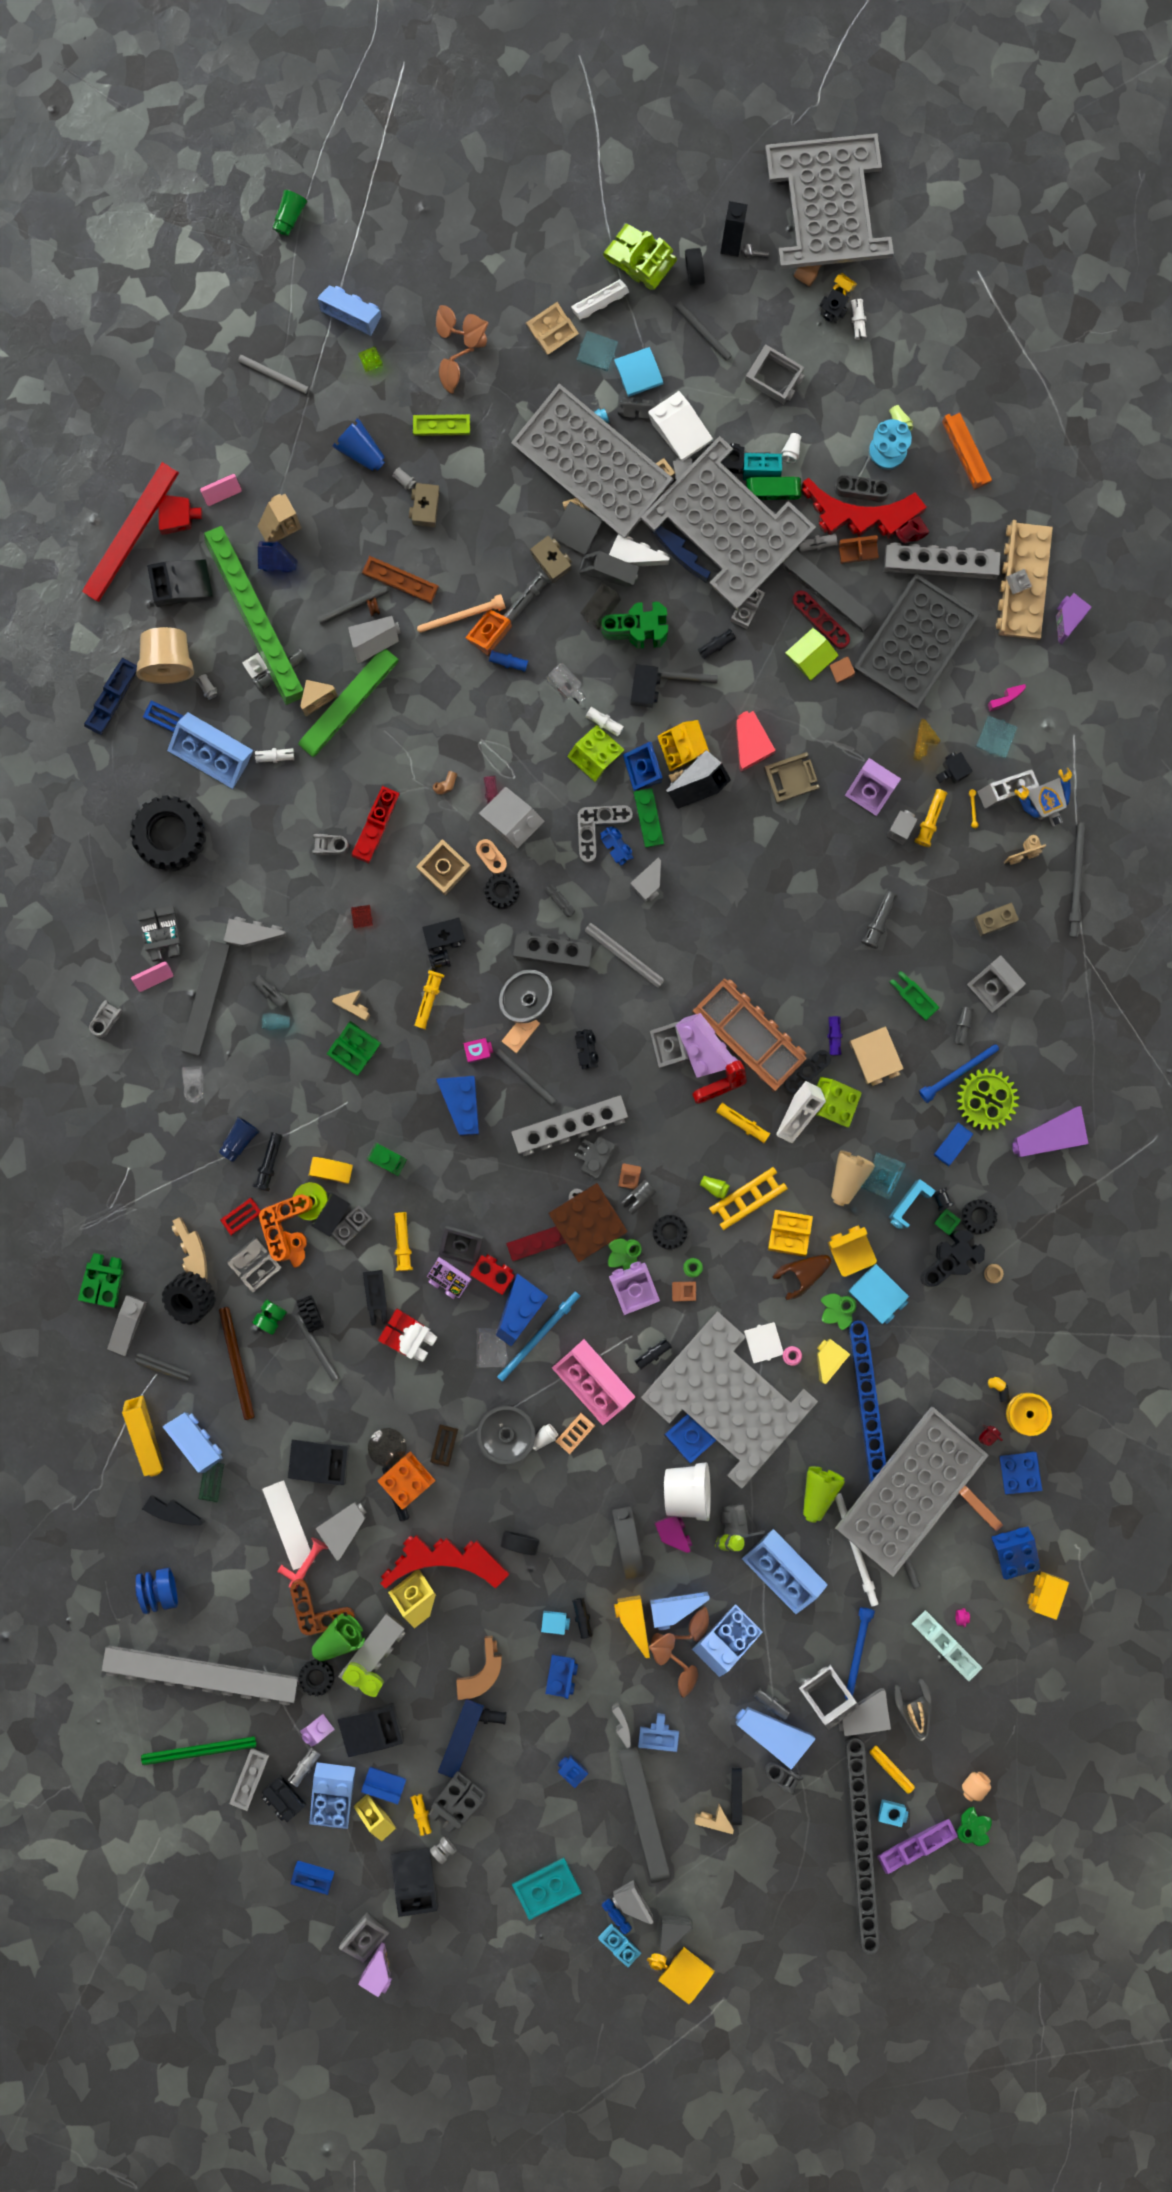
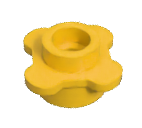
(657, 1962)

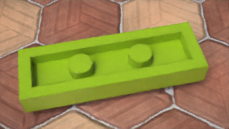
(441, 425)

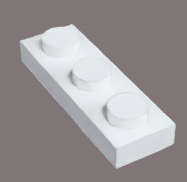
(600, 299)

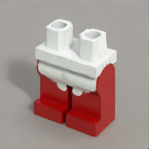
(413, 1337)

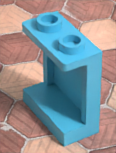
(918, 1187)
(879, 1294)

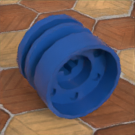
(151, 1590)

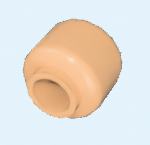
(976, 1786)

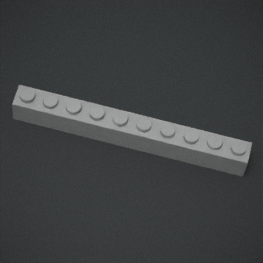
(200, 1674)

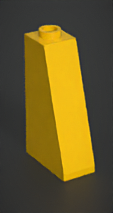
(143, 1436)

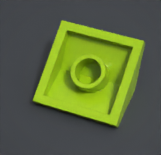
(812, 654)

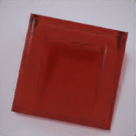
(361, 916)

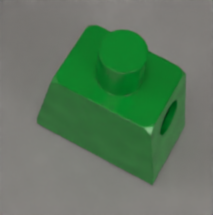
(386, 1159)

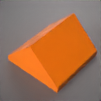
(489, 631)

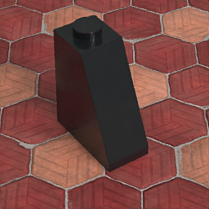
(733, 228)

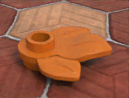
(296, 1252)

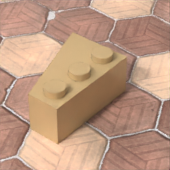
(278, 519)

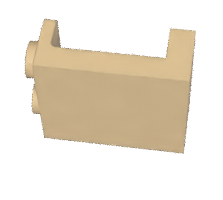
(876, 1056)

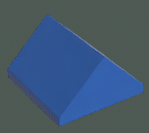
(643, 767)

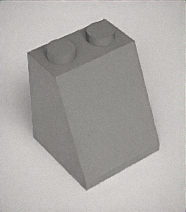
(511, 817)

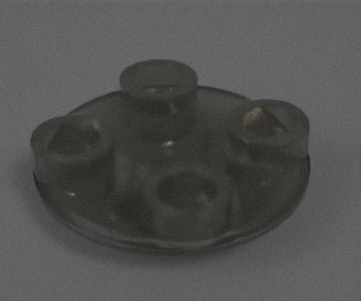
(386, 1447)

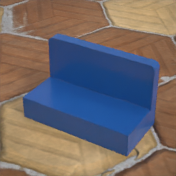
(383, 1785)

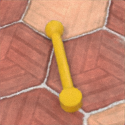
(972, 793)

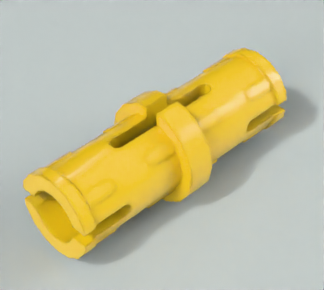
(421, 1814)

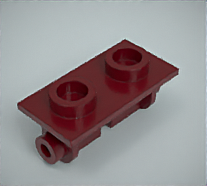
(989, 1435)

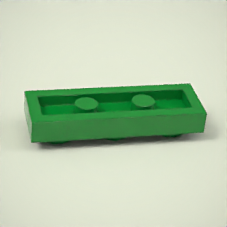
(648, 818)

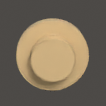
(993, 1273)

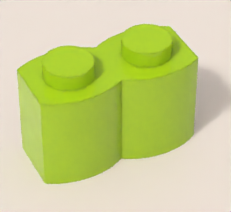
(368, 1682)

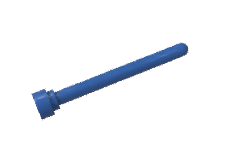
(928, 1093)
(865, 1616)

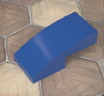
(953, 1144)

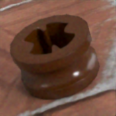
(373, 607)

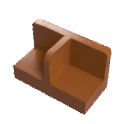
(858, 549)

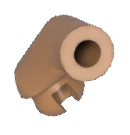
(445, 786)

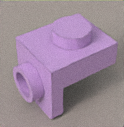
(316, 1730)

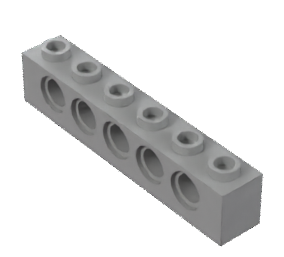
(894, 564)
(618, 1117)

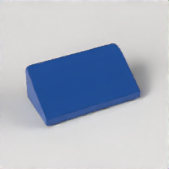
(312, 1877)

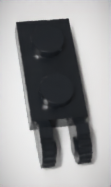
(375, 1294)

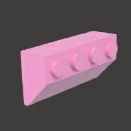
(593, 1382)

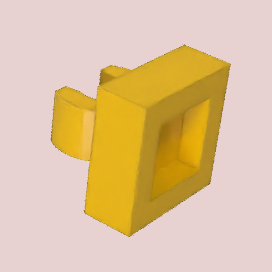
(844, 282)

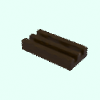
(440, 1461)

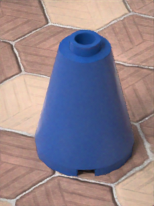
(360, 446)

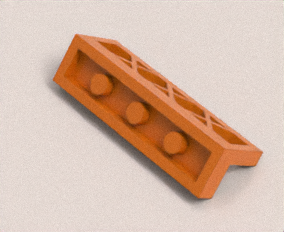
(966, 450)

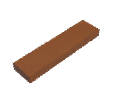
(400, 580)

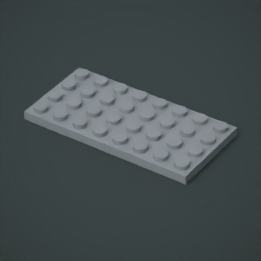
(592, 461)
(911, 1491)

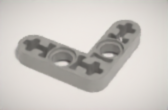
(590, 825)

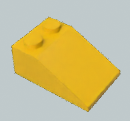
(632, 1618)

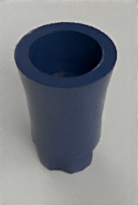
(238, 1139)

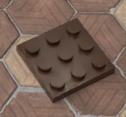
(587, 1222)

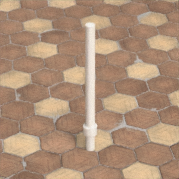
(868, 1585)

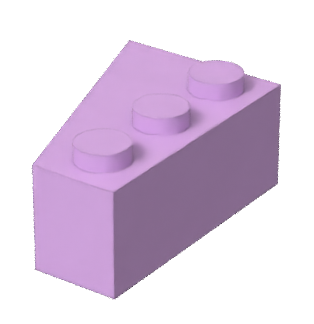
(703, 1046)

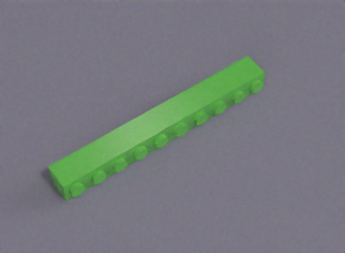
(253, 615)

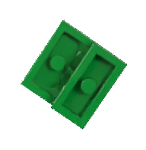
(354, 1048)

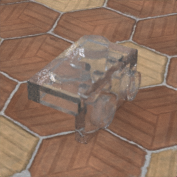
(490, 1349)

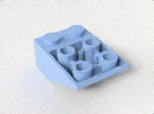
(727, 1641)
(332, 1795)

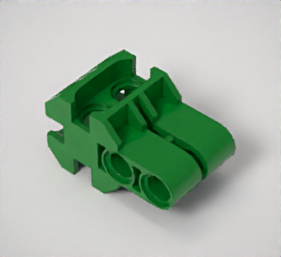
(644, 625)

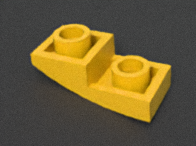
(330, 1170)

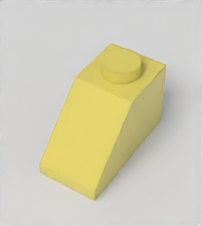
(374, 1817)

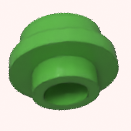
(697, 1272)

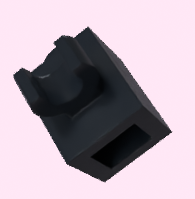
(955, 768)

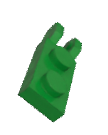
(915, 997)

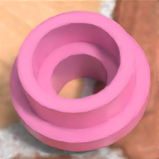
(787, 1360)

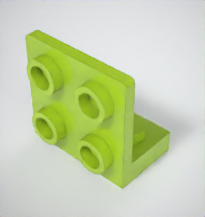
(595, 752)
(840, 1101)

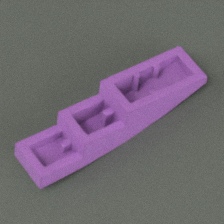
(917, 1846)

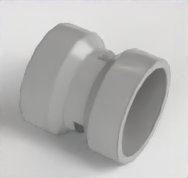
(443, 1850)

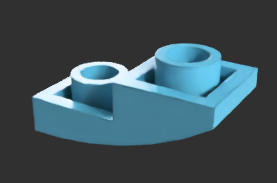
(619, 1945)

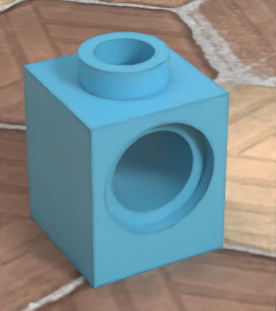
(555, 1622)
(886, 1807)

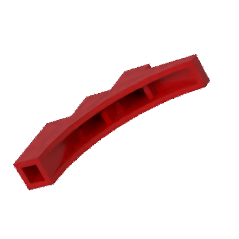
(861, 518)
(420, 1555)

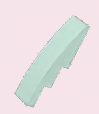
(946, 1645)

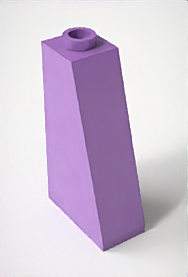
(1057, 1134)

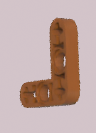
(315, 1619)

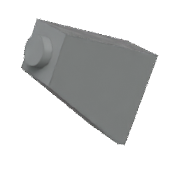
(373, 637)
(342, 1528)
(870, 1717)

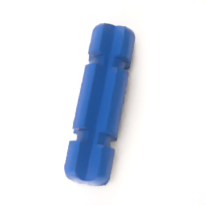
(616, 1916)

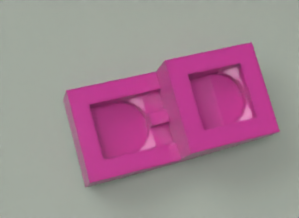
(1010, 695)

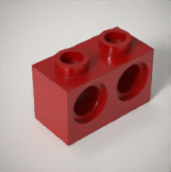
(490, 1278)

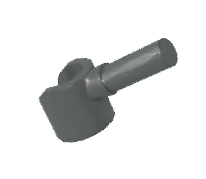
(748, 252)

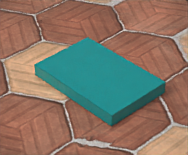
(546, 1888)

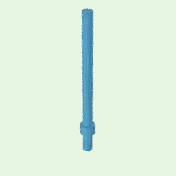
(563, 1309)

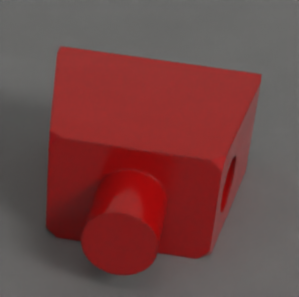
(176, 514)

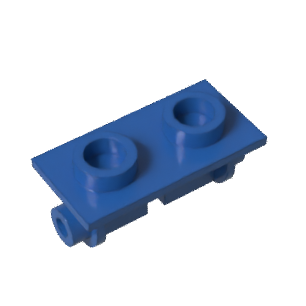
(613, 838)

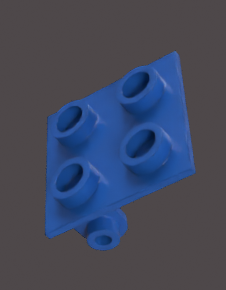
(1021, 1473)

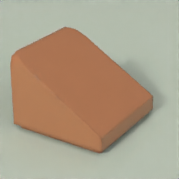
(842, 670)
(629, 1176)
(684, 1291)

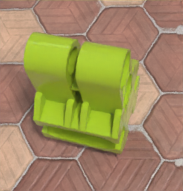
(640, 256)

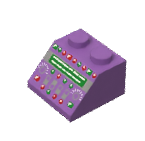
(1070, 614)

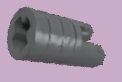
(642, 1192)

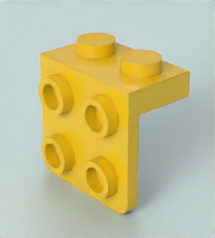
(852, 1251)

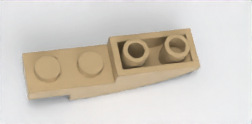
(191, 1244)

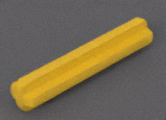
(891, 1769)

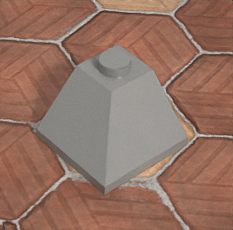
(632, 1902)

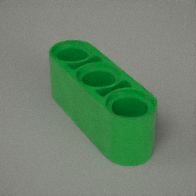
(775, 487)

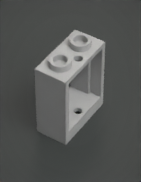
(768, 352)
(840, 1712)

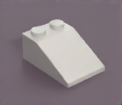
(680, 426)

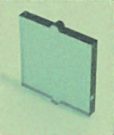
(597, 350)
(996, 736)

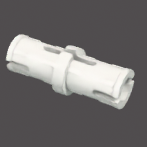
(858, 319)
(604, 721)
(274, 755)

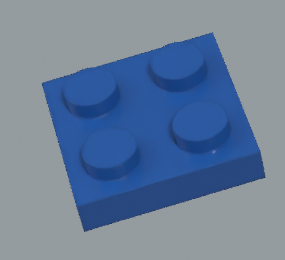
(689, 1438)

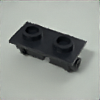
(587, 1040)

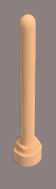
(496, 603)

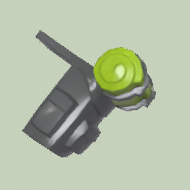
(734, 1529)

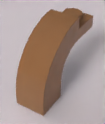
(478, 1684)

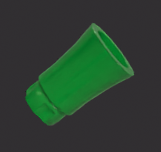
(288, 212)

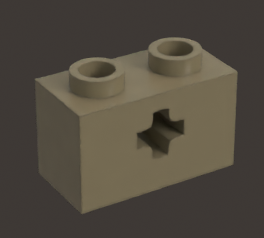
(428, 515)
(553, 569)
(996, 919)

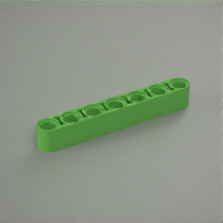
(348, 702)

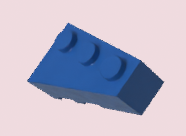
(461, 1102)
(520, 1308)

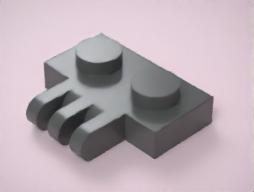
(595, 1155)

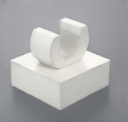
(255, 666)

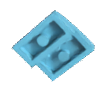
(638, 371)

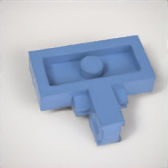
(658, 1736)

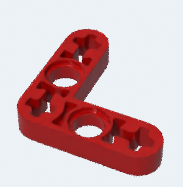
(735, 1078)

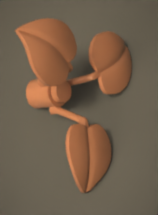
(474, 337)
(662, 1646)

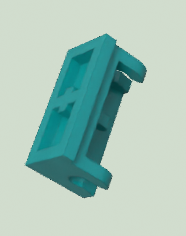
(762, 465)

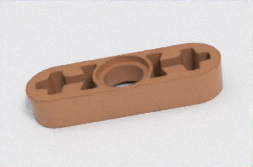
(980, 1508)

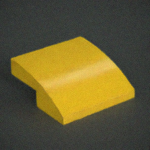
(790, 1233)
(686, 1975)

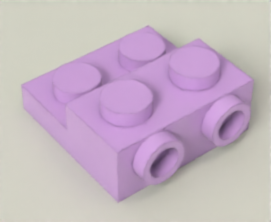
(634, 1287)

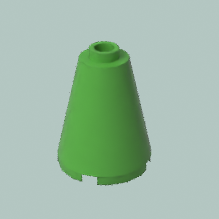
(339, 1639)

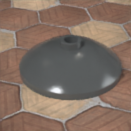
(520, 991)
(503, 1449)

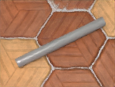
(273, 374)

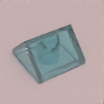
(884, 1176)

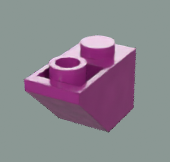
(672, 1534)

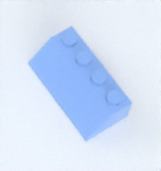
(209, 750)
(784, 1571)

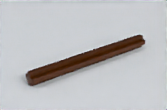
(236, 1363)

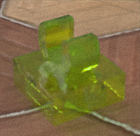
(370, 359)

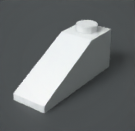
(801, 1111)

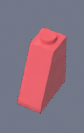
(751, 741)

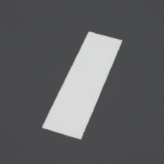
(287, 1523)

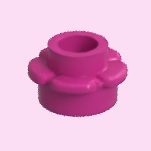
(962, 1617)

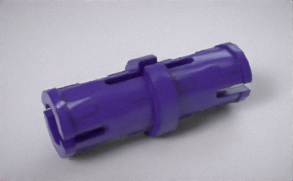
(834, 1036)

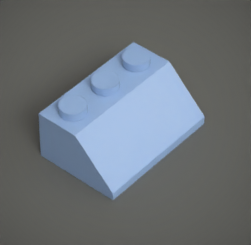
(349, 309)
(193, 1442)

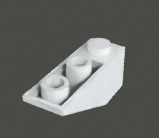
(637, 554)

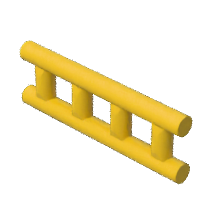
(736, 1197)

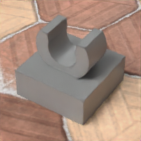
(1018, 581)

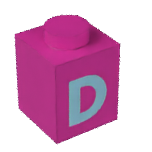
(478, 1050)

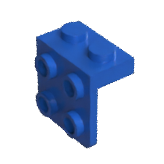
(1016, 1552)

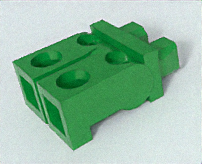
(102, 1277)

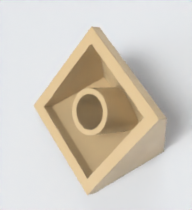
(316, 696)

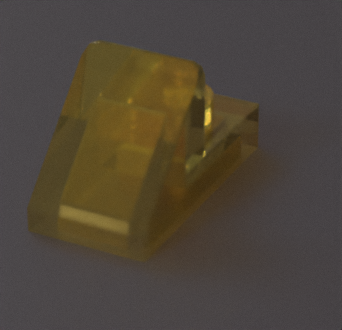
(927, 735)

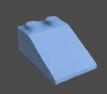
(673, 1609)

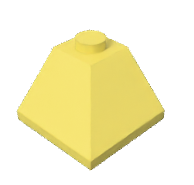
(829, 1359)
(414, 1598)

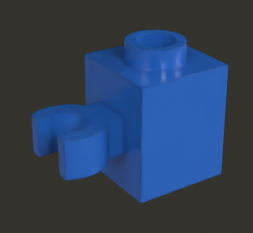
(572, 1770)

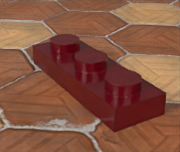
(535, 1243)

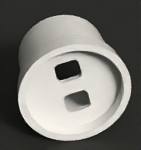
(688, 1492)

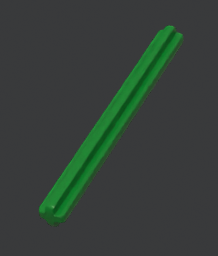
(199, 1750)

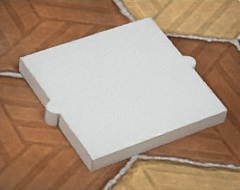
(763, 1342)

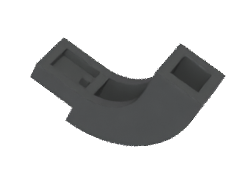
(628, 1542)

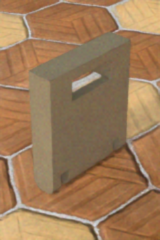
(794, 776)

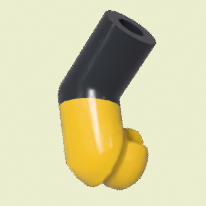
(1001, 1386)

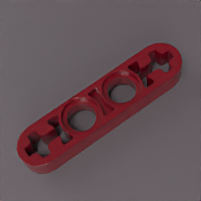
(823, 617)

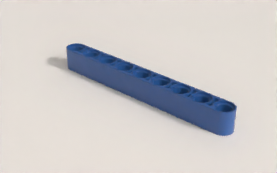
(871, 1395)

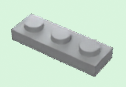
(249, 1779)

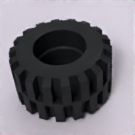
(188, 1298)

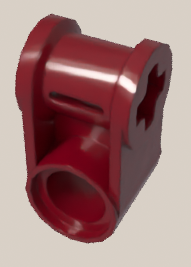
(913, 530)

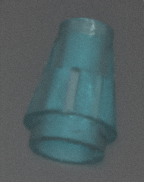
(275, 1021)

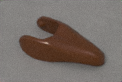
(807, 1272)

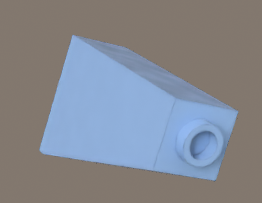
(778, 1737)

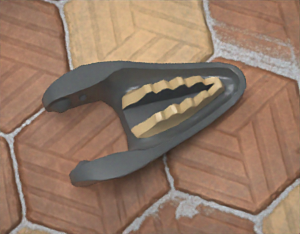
(917, 1711)

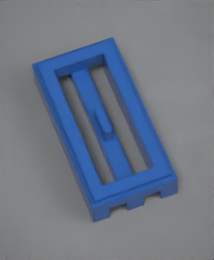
(149, 710)

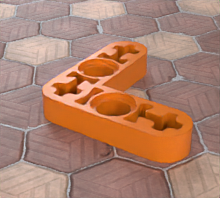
(276, 1218)

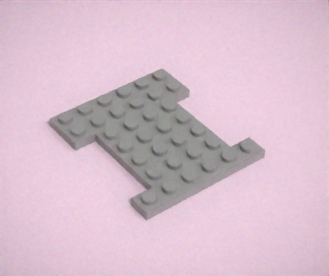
(828, 199)
(729, 524)
(727, 1398)

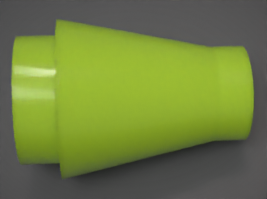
(715, 1187)

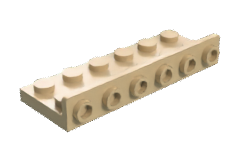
(1028, 550)

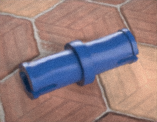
(508, 661)

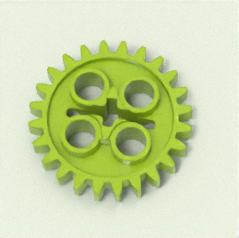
(980, 1115)

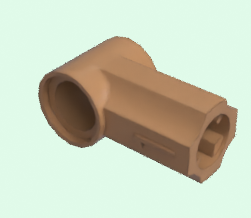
(807, 274)

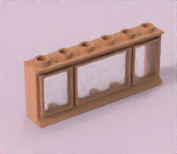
(750, 1034)

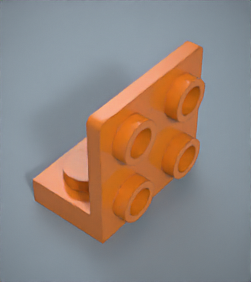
(406, 1480)

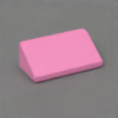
(221, 490)
(152, 976)

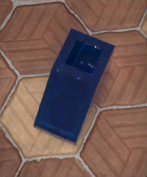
(274, 556)

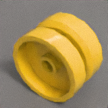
(1037, 1406)

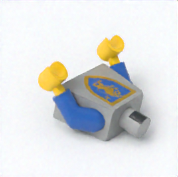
(1047, 799)

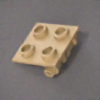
(1032, 849)

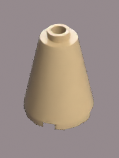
(849, 1176)

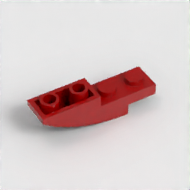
(376, 824)

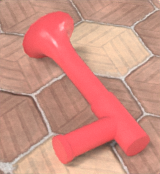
(317, 1547)

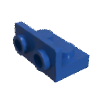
(561, 1675)

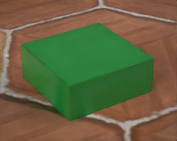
(947, 1221)

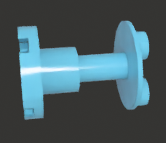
(890, 444)

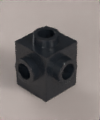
(834, 306)

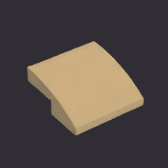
(552, 328)

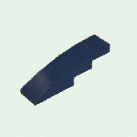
(675, 547)
(111, 697)
(460, 1738)

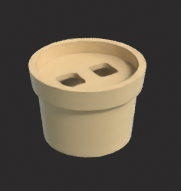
(164, 656)

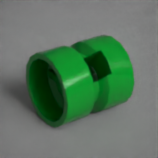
(264, 1322)

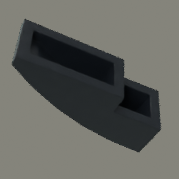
(173, 1512)

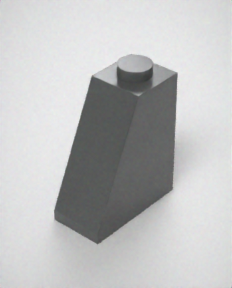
(609, 569)

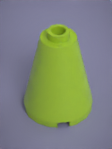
(820, 1492)

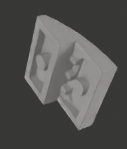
(623, 1728)

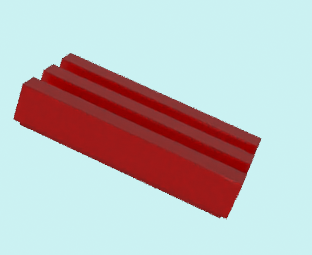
(240, 1226)

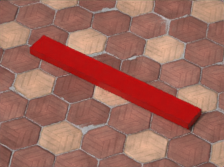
(130, 532)

